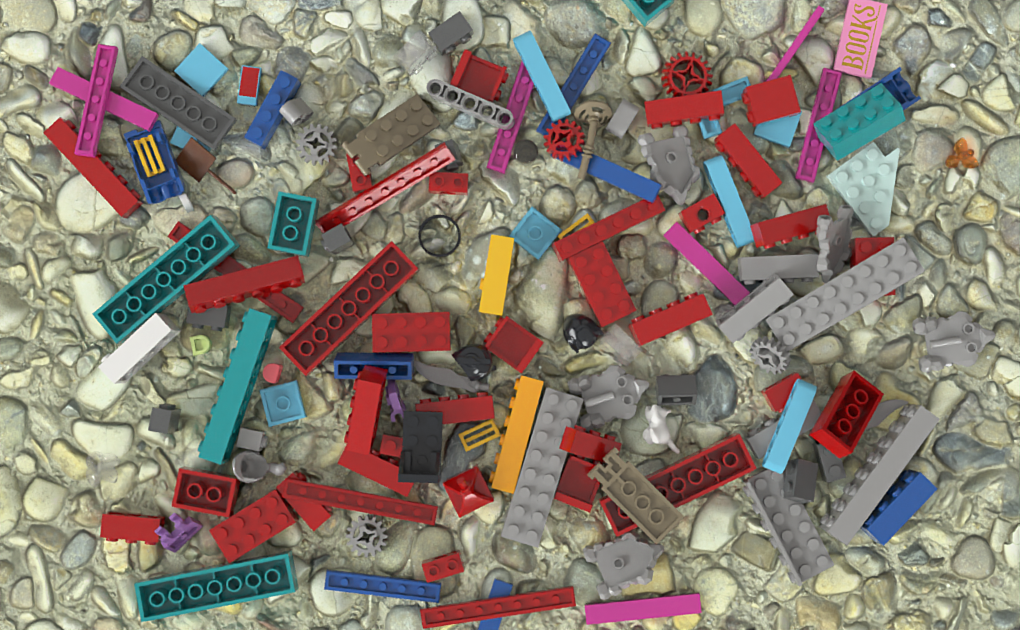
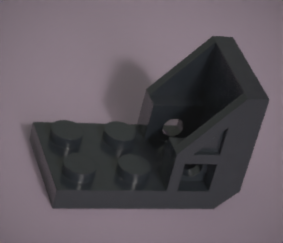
(421, 447)

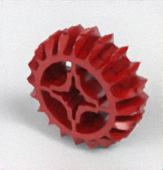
(679, 75)

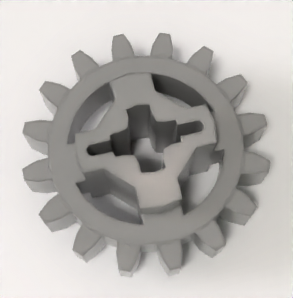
(317, 136)
(770, 355)
(370, 544)

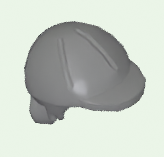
(251, 467)

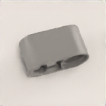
(296, 111)
(622, 118)

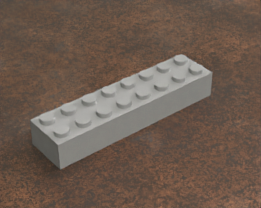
(845, 294)
(541, 468)
(878, 472)

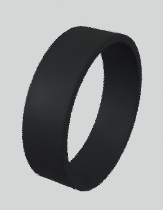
(429, 219)

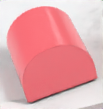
(272, 372)

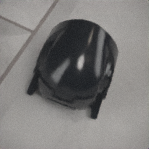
(580, 331)
(475, 361)

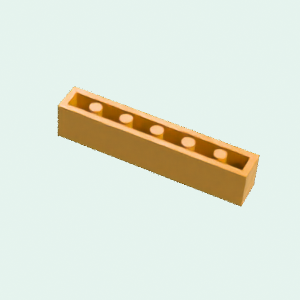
(517, 434)

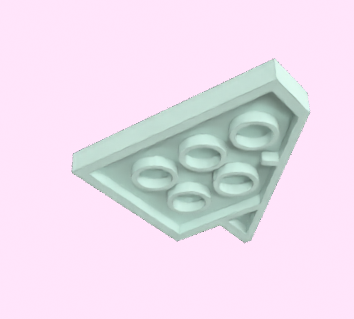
(868, 186)

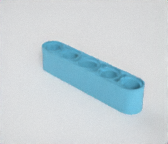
(541, 76)
(730, 201)
(789, 426)

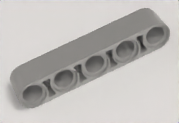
(464, 97)

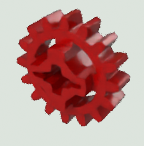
(555, 146)

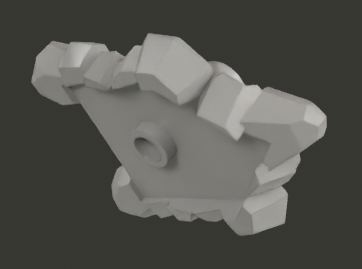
(671, 162)
(834, 242)
(951, 340)
(608, 396)
(623, 562)

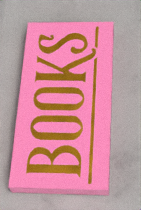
(860, 37)

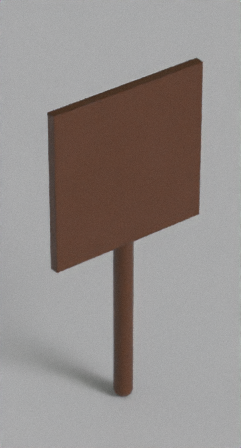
(197, 161)

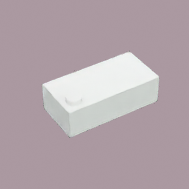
(139, 348)

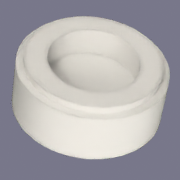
(186, 202)

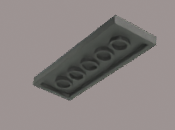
(178, 103)

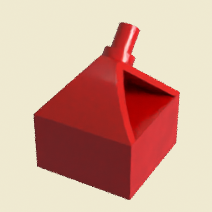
(468, 490)

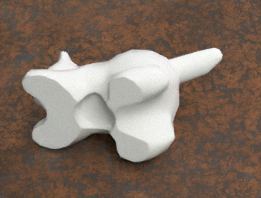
(658, 430)

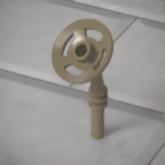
(593, 123)

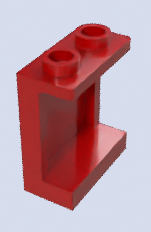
(479, 77)
(771, 100)
(513, 343)
(575, 485)

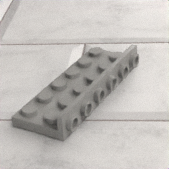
(788, 525)

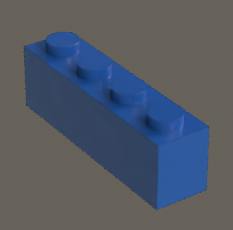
(268, 116)
(399, 365)

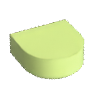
(200, 344)

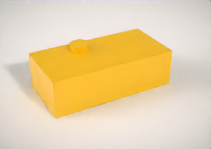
(496, 275)

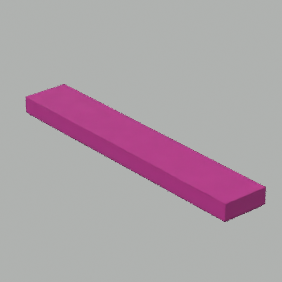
(796, 43)
(96, 100)
(116, 104)
(517, 105)
(822, 106)
(706, 264)
(642, 608)

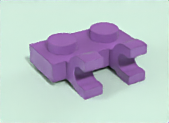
(394, 399)
(184, 531)

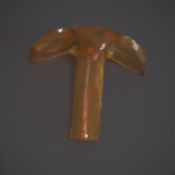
(964, 156)

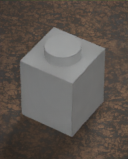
(252, 439)

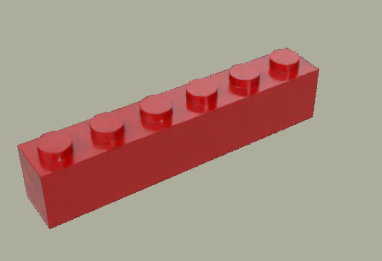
(95, 170)
(607, 228)
(244, 284)

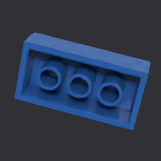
(898, 506)

